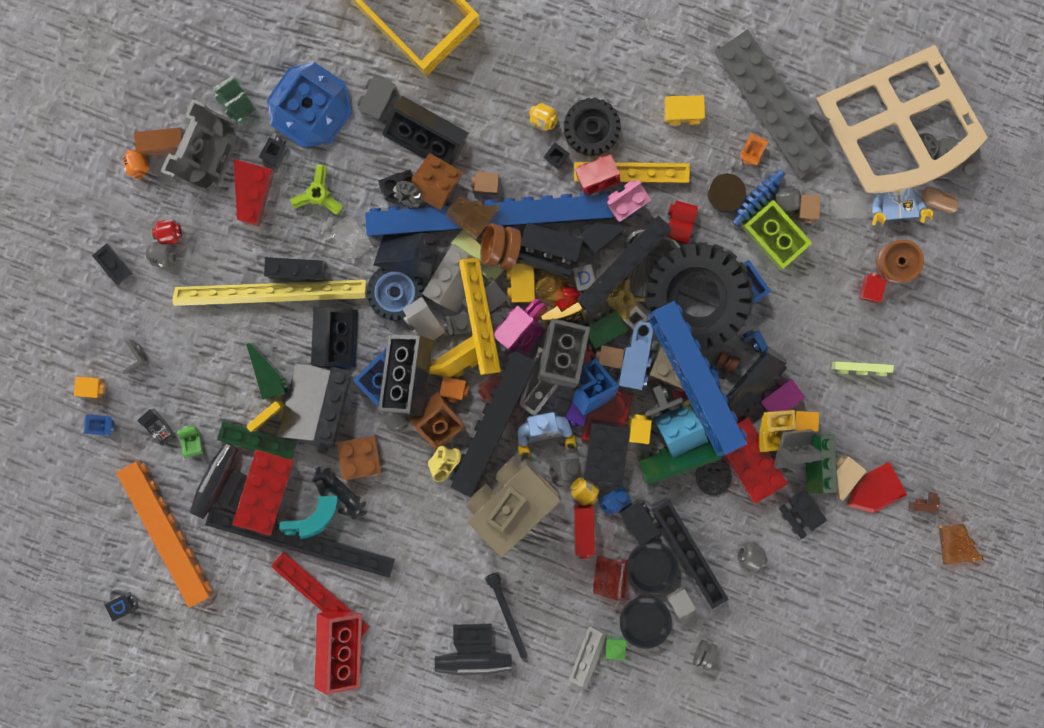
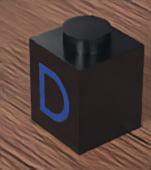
(122, 606)

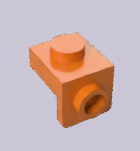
(753, 149)

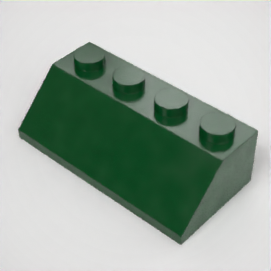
(662, 465)

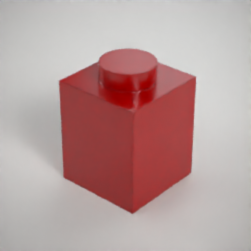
(872, 288)

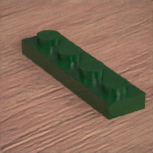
(256, 440)

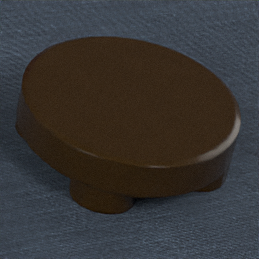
(726, 192)

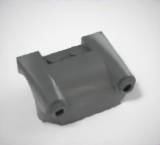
(203, 149)

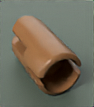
(939, 200)

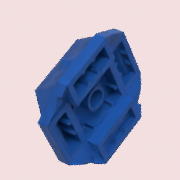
(323, 119)

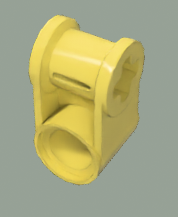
(443, 462)

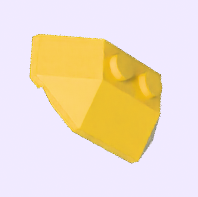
(455, 360)

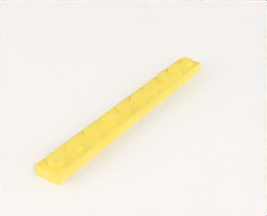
(269, 292)

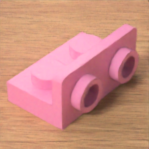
(627, 201)

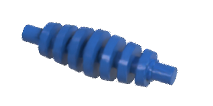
(759, 198)

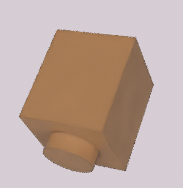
(485, 183)
(809, 209)
(610, 356)

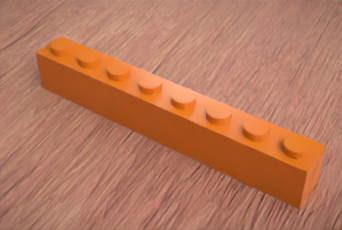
(164, 533)

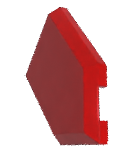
(877, 489)

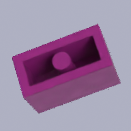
(783, 397)

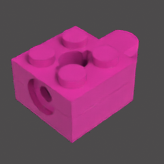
(521, 327)

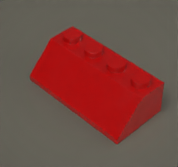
(338, 651)

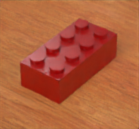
(755, 468)
(262, 492)

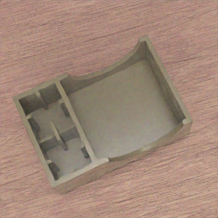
(528, 481)

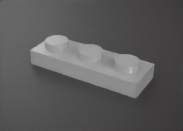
(587, 657)

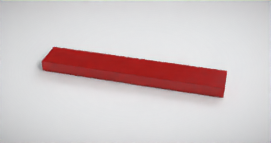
(310, 586)

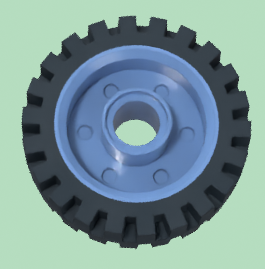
(380, 296)

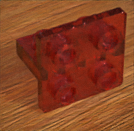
(610, 577)

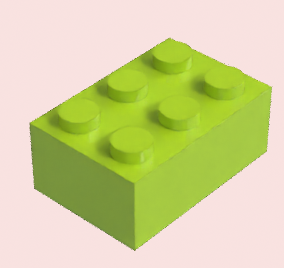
(776, 235)

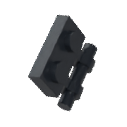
(808, 511)

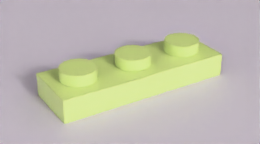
(862, 368)

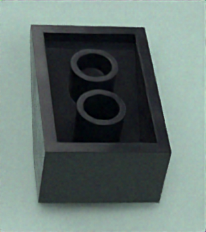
(409, 253)

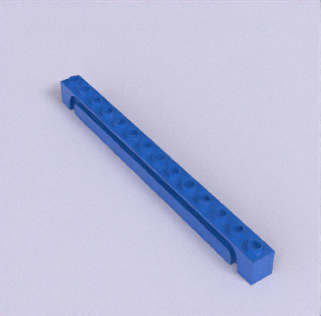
(511, 213)

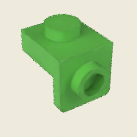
(190, 441)

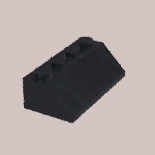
(424, 131)
(405, 375)
(755, 381)

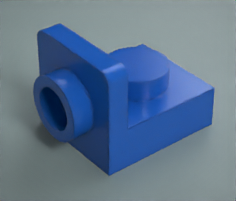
(758, 343)

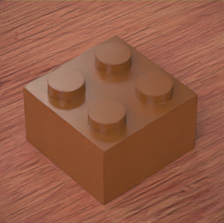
(436, 180)
(438, 422)
(359, 457)

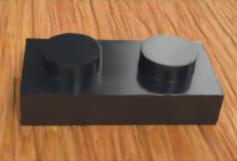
(112, 264)

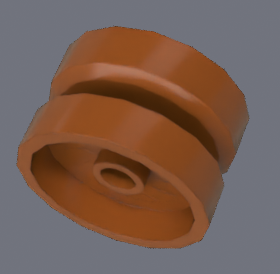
(500, 246)
(910, 258)

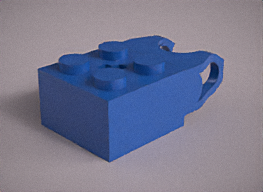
(366, 378)

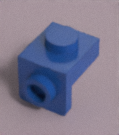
(98, 425)
(614, 500)

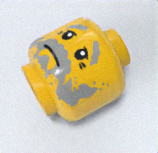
(543, 117)
(584, 491)

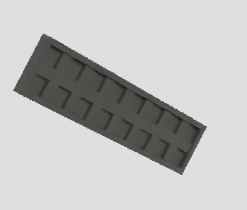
(773, 103)

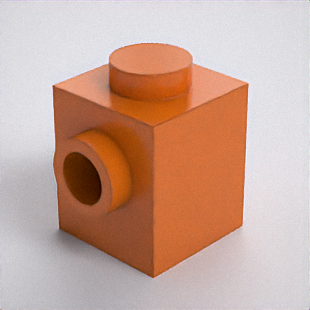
(454, 389)

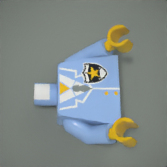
(899, 206)
(543, 428)

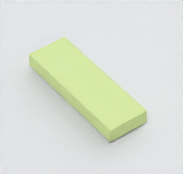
(470, 245)

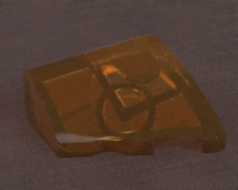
(471, 215)
(957, 545)

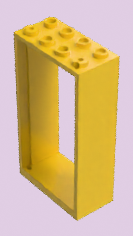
(442, 50)

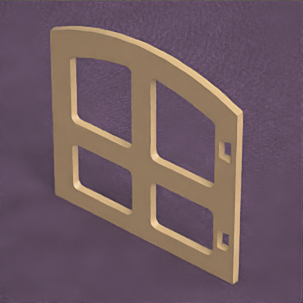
(899, 115)

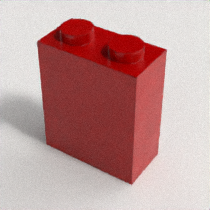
(584, 531)

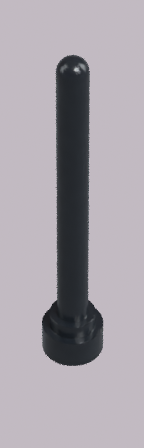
(493, 581)

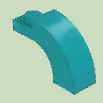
(316, 522)

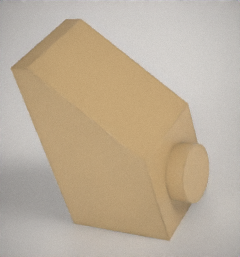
(847, 475)

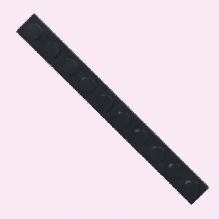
(312, 546)

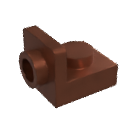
(922, 505)

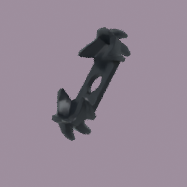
(329, 481)

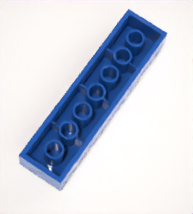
(697, 379)

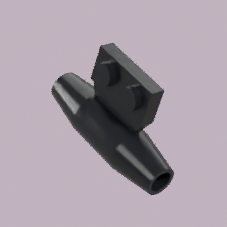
(219, 484)
(473, 653)

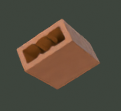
(158, 142)

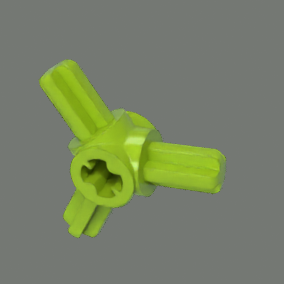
(309, 196)

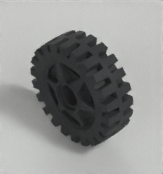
(592, 111)

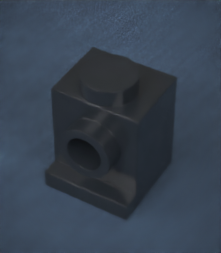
(267, 152)

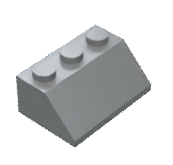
(447, 283)

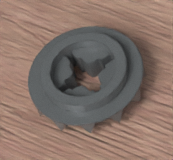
(402, 189)

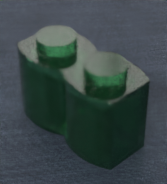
(234, 99)

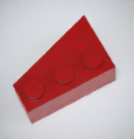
(251, 191)

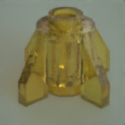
(549, 287)
(622, 299)

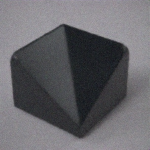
(556, 156)

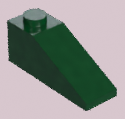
(268, 376)

